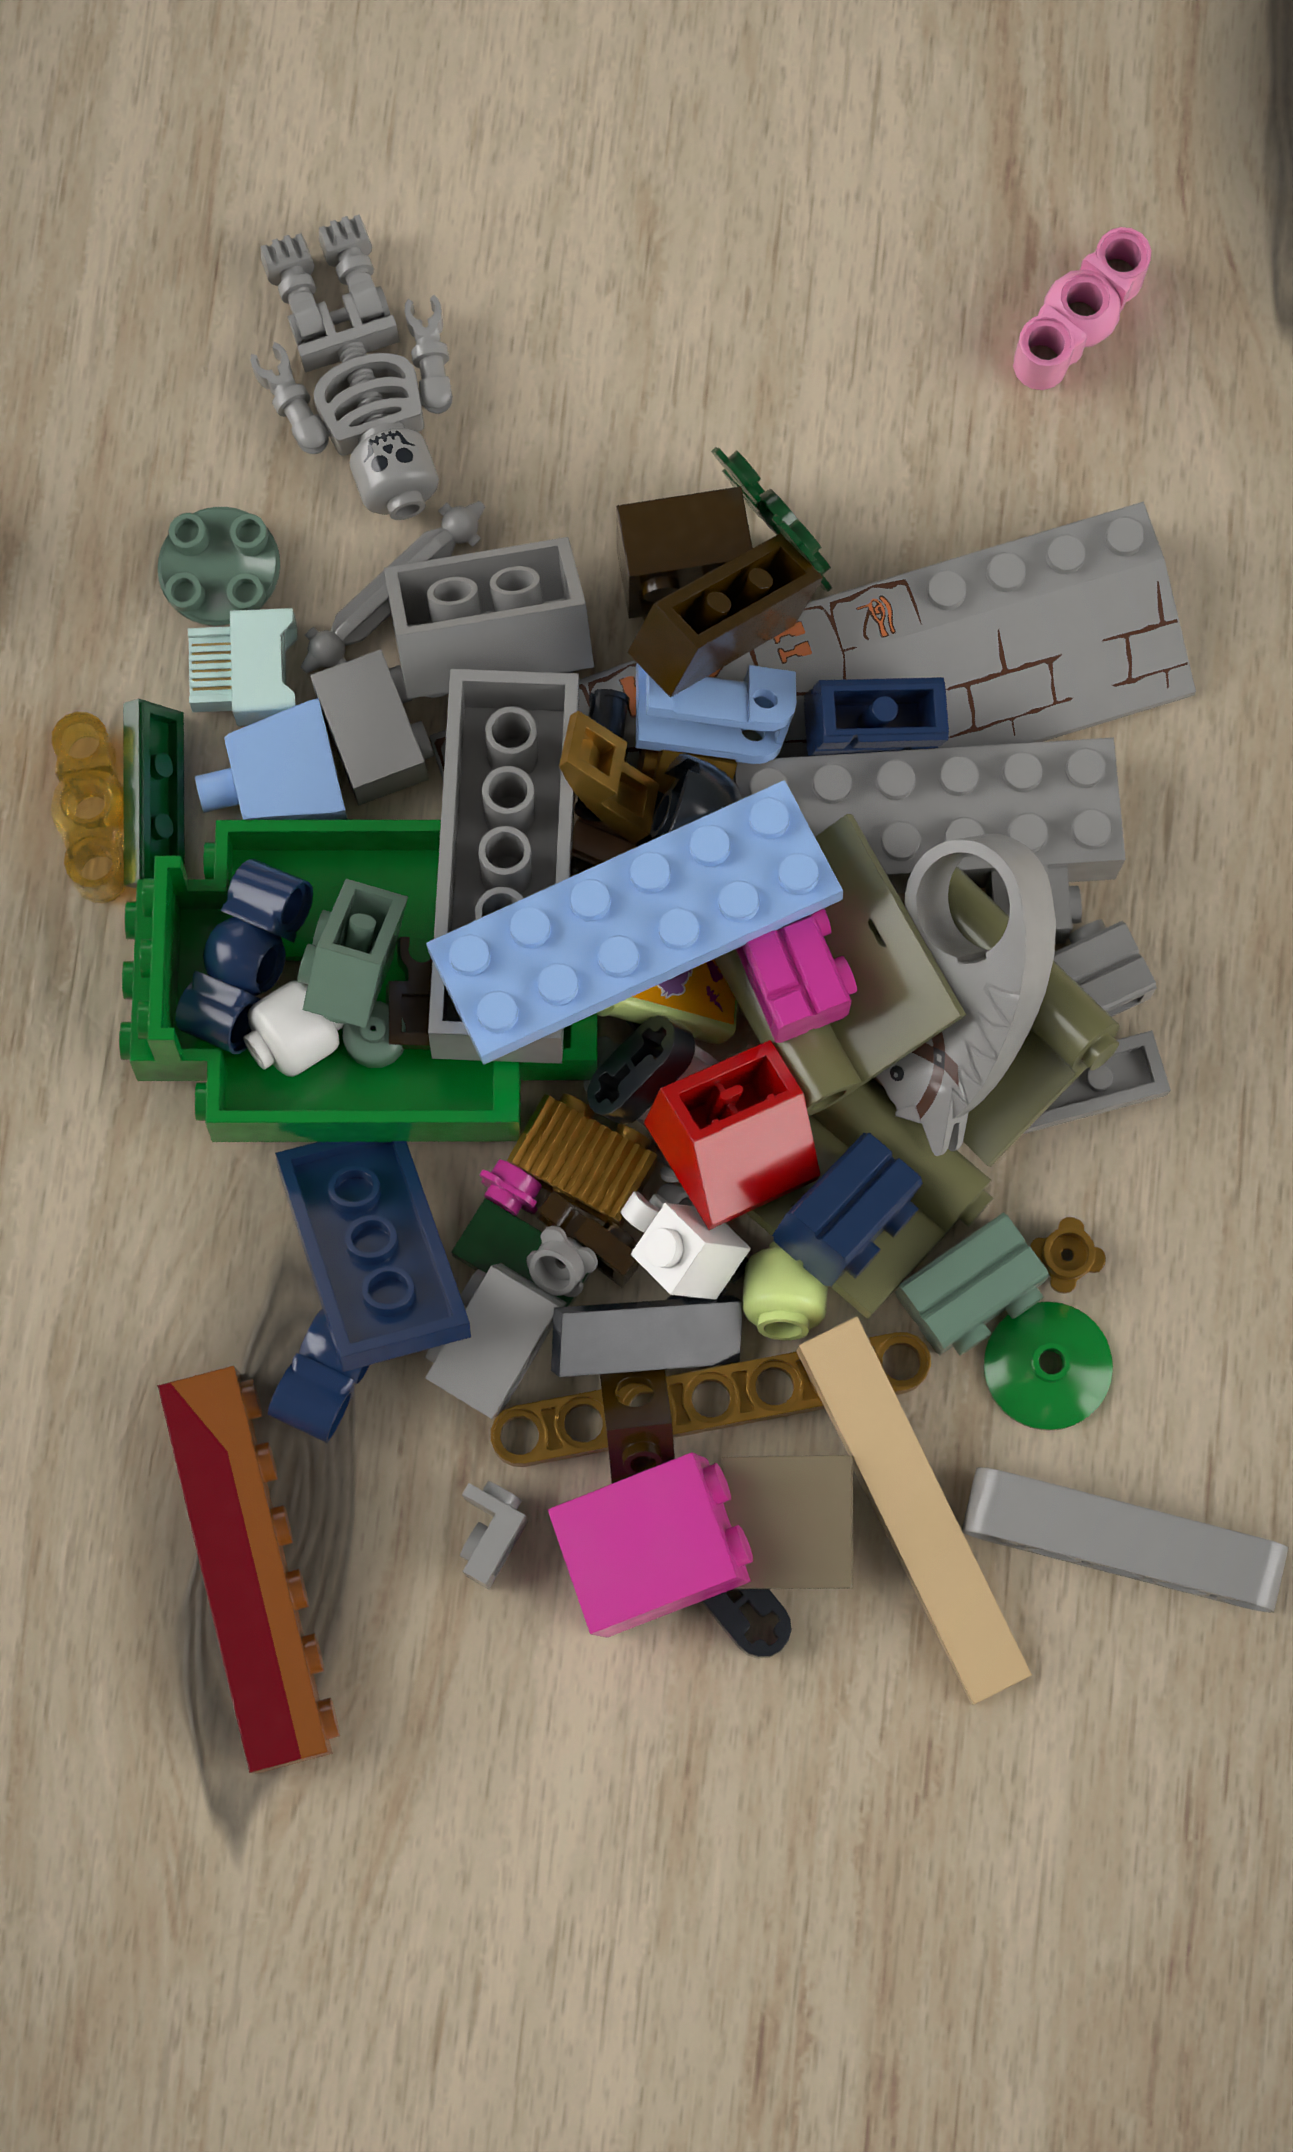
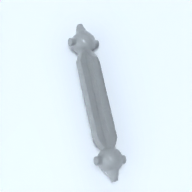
(372, 604)

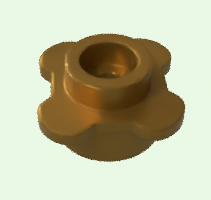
(1085, 1259)

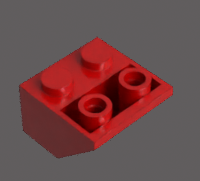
(736, 1134)

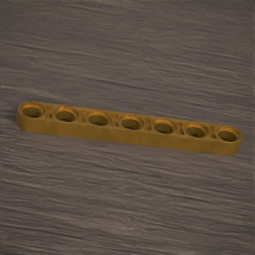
(736, 1378)

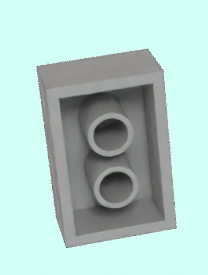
(489, 613)

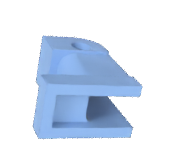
(715, 712)

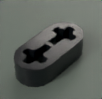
(638, 1069)
(736, 1624)

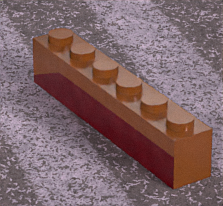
(246, 1569)

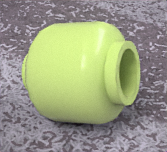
(782, 1295)

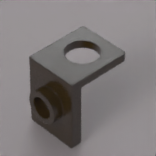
(641, 1434)

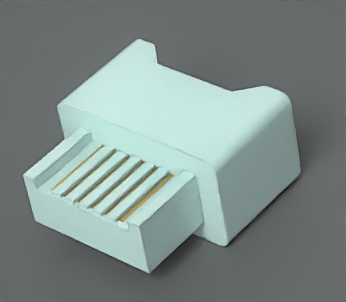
(243, 665)

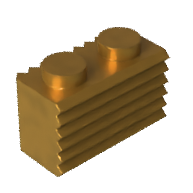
(583, 1158)

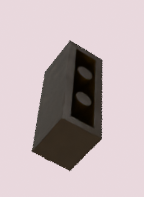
(724, 614)

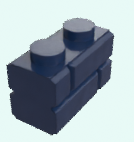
(875, 715)
(847, 1211)

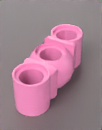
(1097, 287)

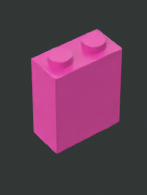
(651, 1544)

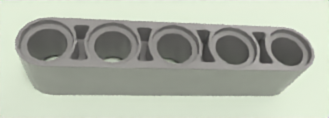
(1125, 1539)

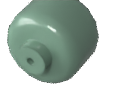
(369, 1046)

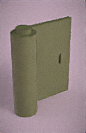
(899, 985)
(1061, 1044)
(949, 1190)

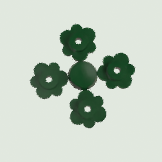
(773, 510)

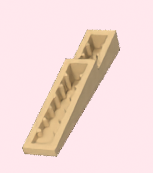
(913, 1510)

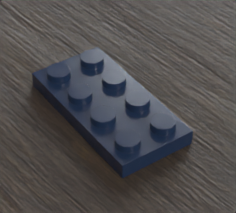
(372, 1250)

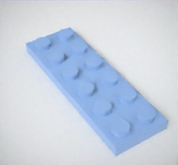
(634, 921)

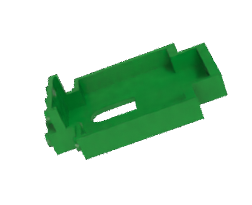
(336, 1096)

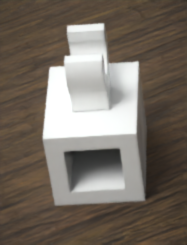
(681, 1249)

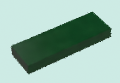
(152, 787)

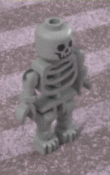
(381, 401)

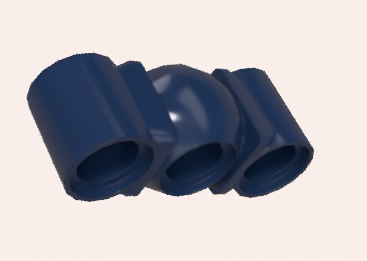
(244, 954)
(314, 1387)

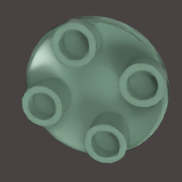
(218, 564)

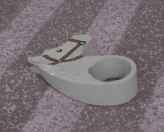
(995, 987)

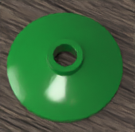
(1042, 1398)

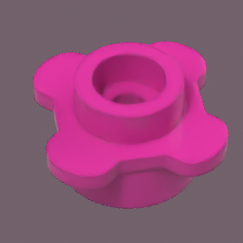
(511, 1188)

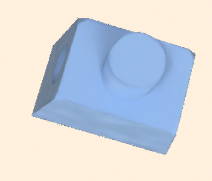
(278, 770)

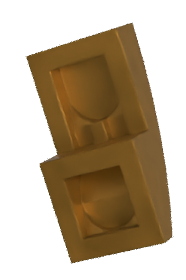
(606, 783)

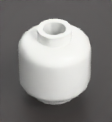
(287, 1034)

